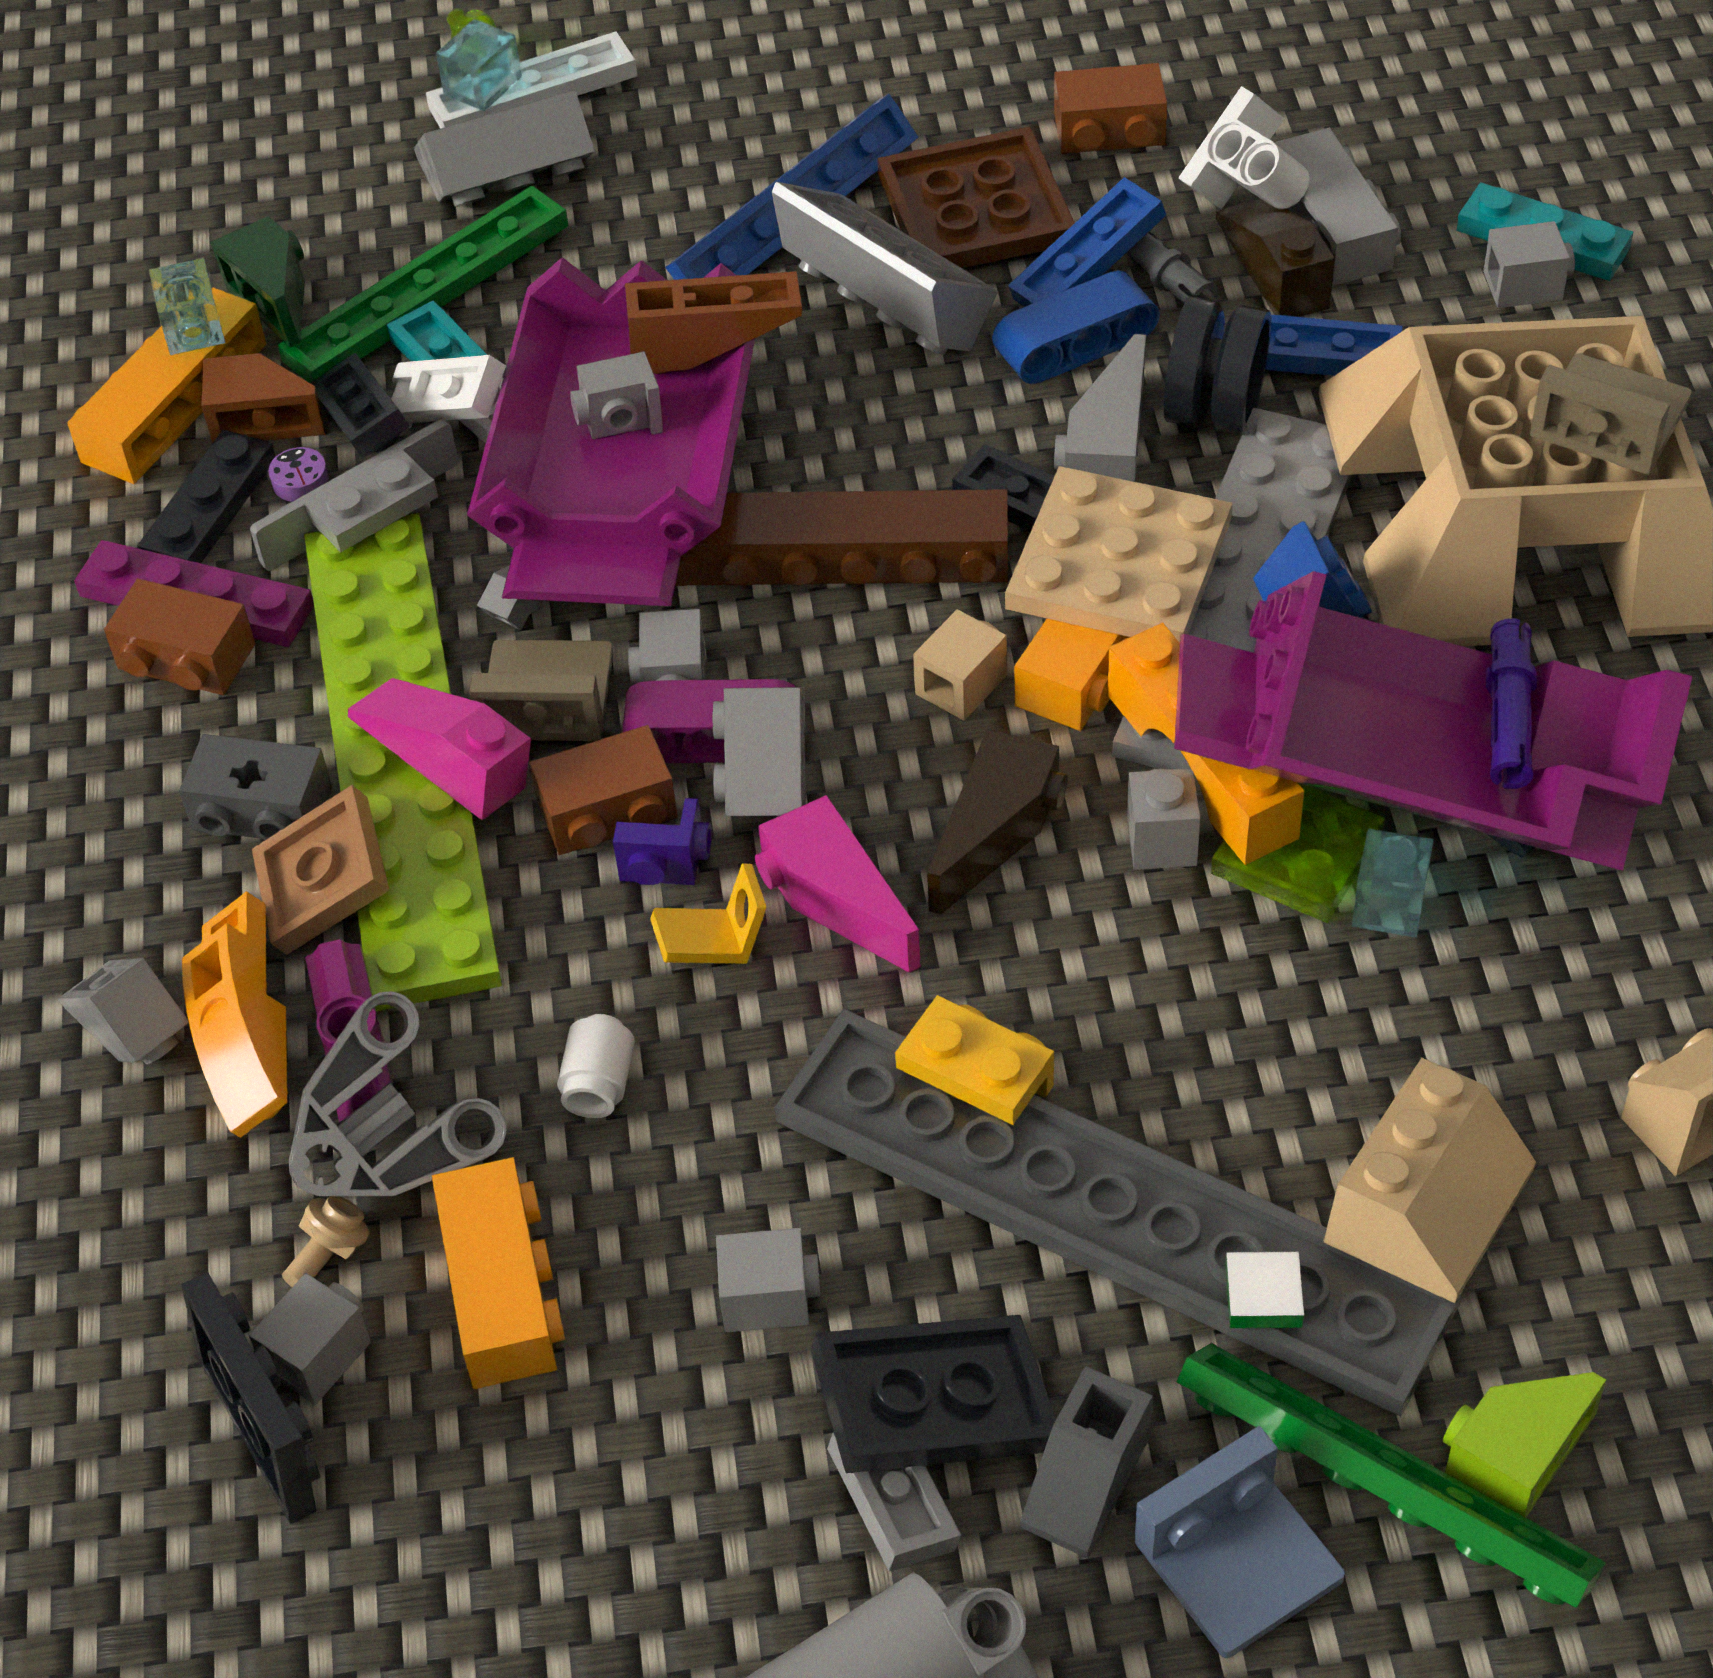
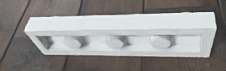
(577, 67)

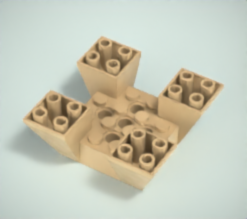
(1463, 414)

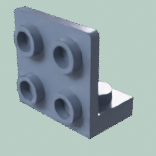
(1234, 1545)

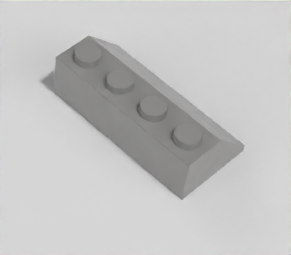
(882, 267)

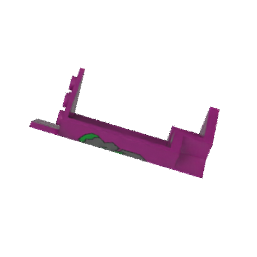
(1411, 726)

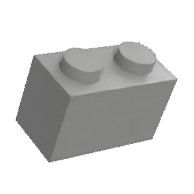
(761, 749)

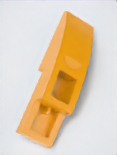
(233, 1020)

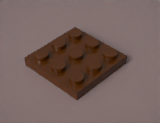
(977, 197)

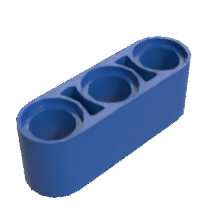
(1074, 326)

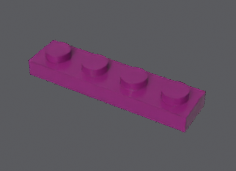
(272, 607)

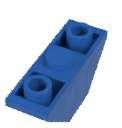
(1302, 554)

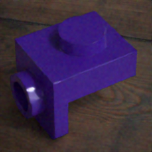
(663, 852)

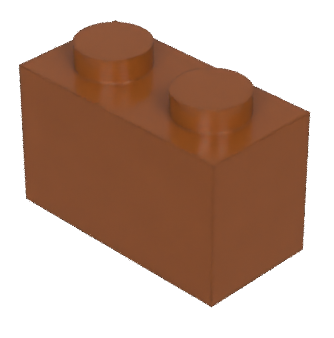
(1110, 108)
(180, 636)
(602, 784)

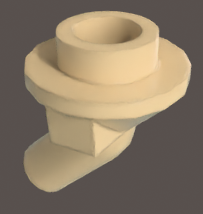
(334, 1228)

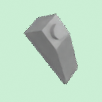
(1107, 419)

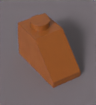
(258, 399)

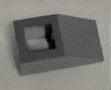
(1087, 1461)

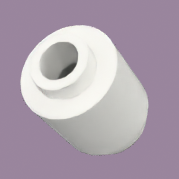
(595, 1066)

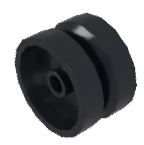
(1216, 365)

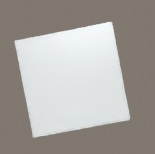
(1264, 1290)

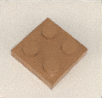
(319, 870)

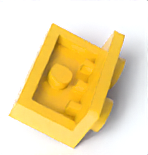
(976, 1059)

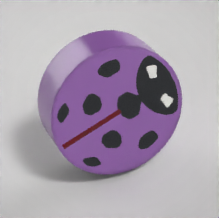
(297, 472)

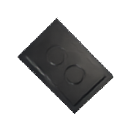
(246, 1386)
(933, 1393)

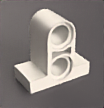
(1243, 155)

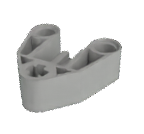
(345, 1070)

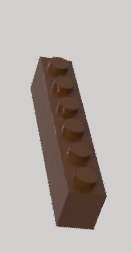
(854, 539)

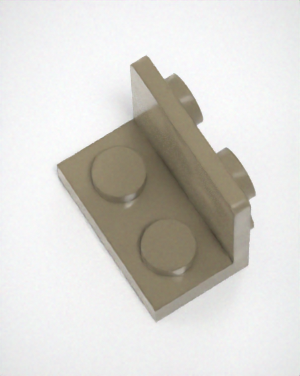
(1608, 411)
(548, 687)

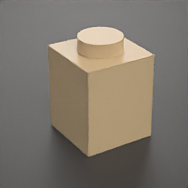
(960, 664)

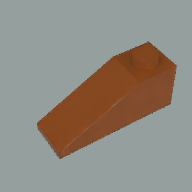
(702, 318)

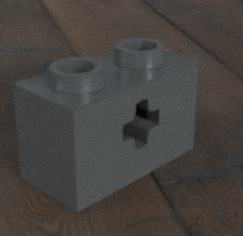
(252, 786)

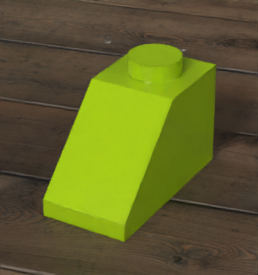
(1521, 1436)

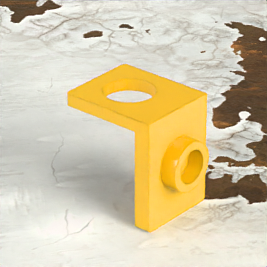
(713, 934)

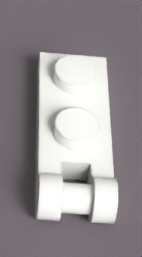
(447, 388)

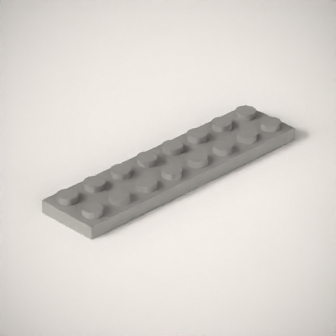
(1275, 480)

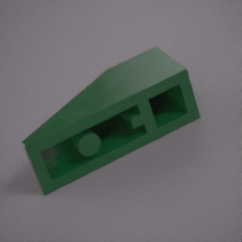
(264, 268)

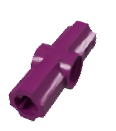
(338, 989)

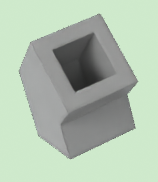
(509, 611)

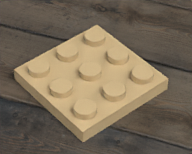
(1118, 555)

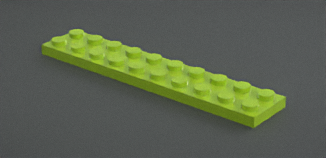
(374, 625)

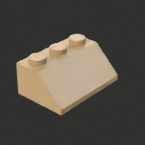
(1673, 1105)
(1431, 1182)

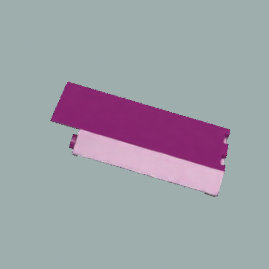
(615, 509)

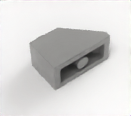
(126, 1010)

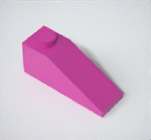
(449, 741)
(835, 882)

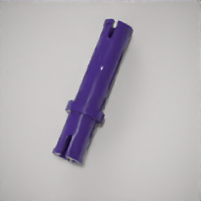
(1510, 687)

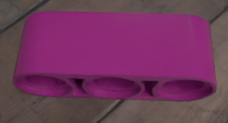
(683, 715)

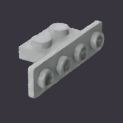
(360, 498)

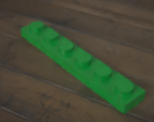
(435, 275)
(1415, 1489)

